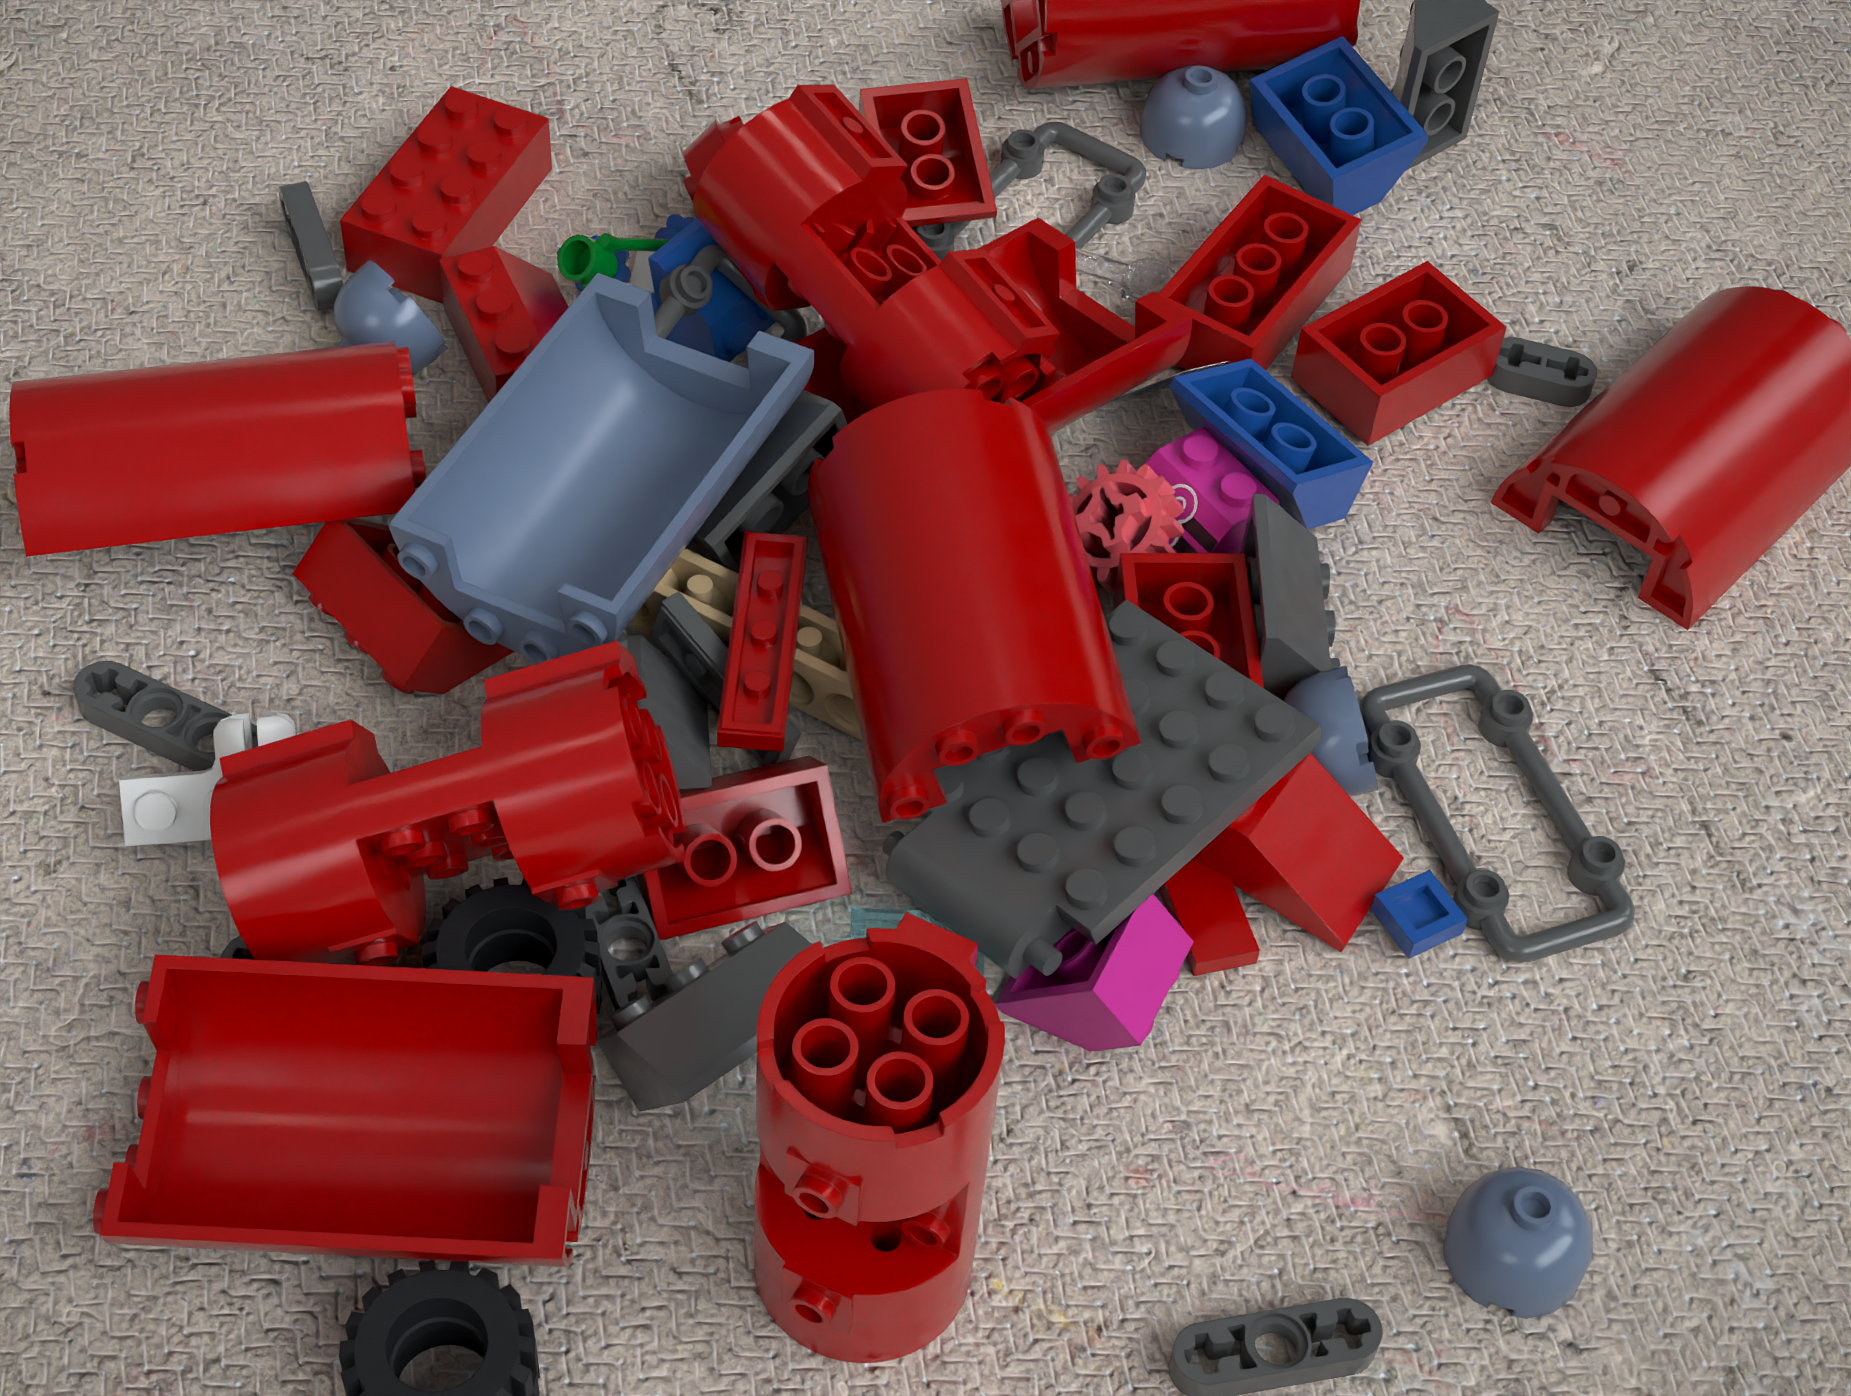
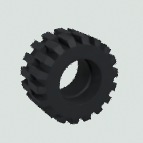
(513, 926)
(439, 1311)

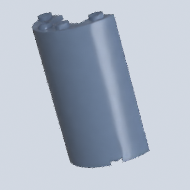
(589, 474)

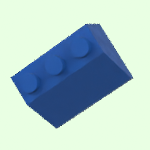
(1336, 126)
(727, 320)
(1276, 439)

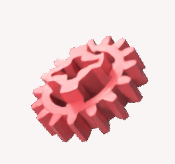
(1122, 523)

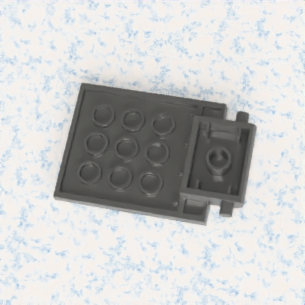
(1081, 845)

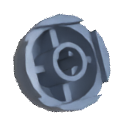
(1194, 117)
(374, 314)
(1333, 704)
(1519, 1241)

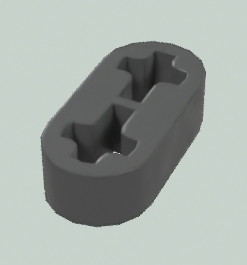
(1543, 371)

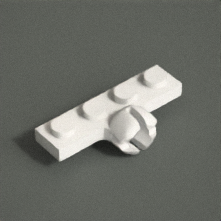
(178, 804)

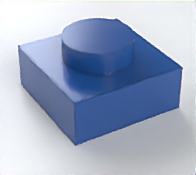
(1419, 914)

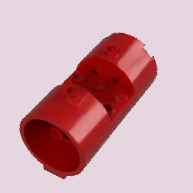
(815, 219)
(333, 848)
(873, 1138)

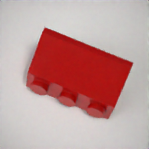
(498, 310)
(388, 612)
(751, 849)

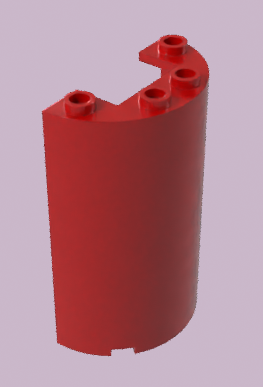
(1144, 39)
(1095, 353)
(1704, 444)
(213, 447)
(961, 592)
(359, 1112)

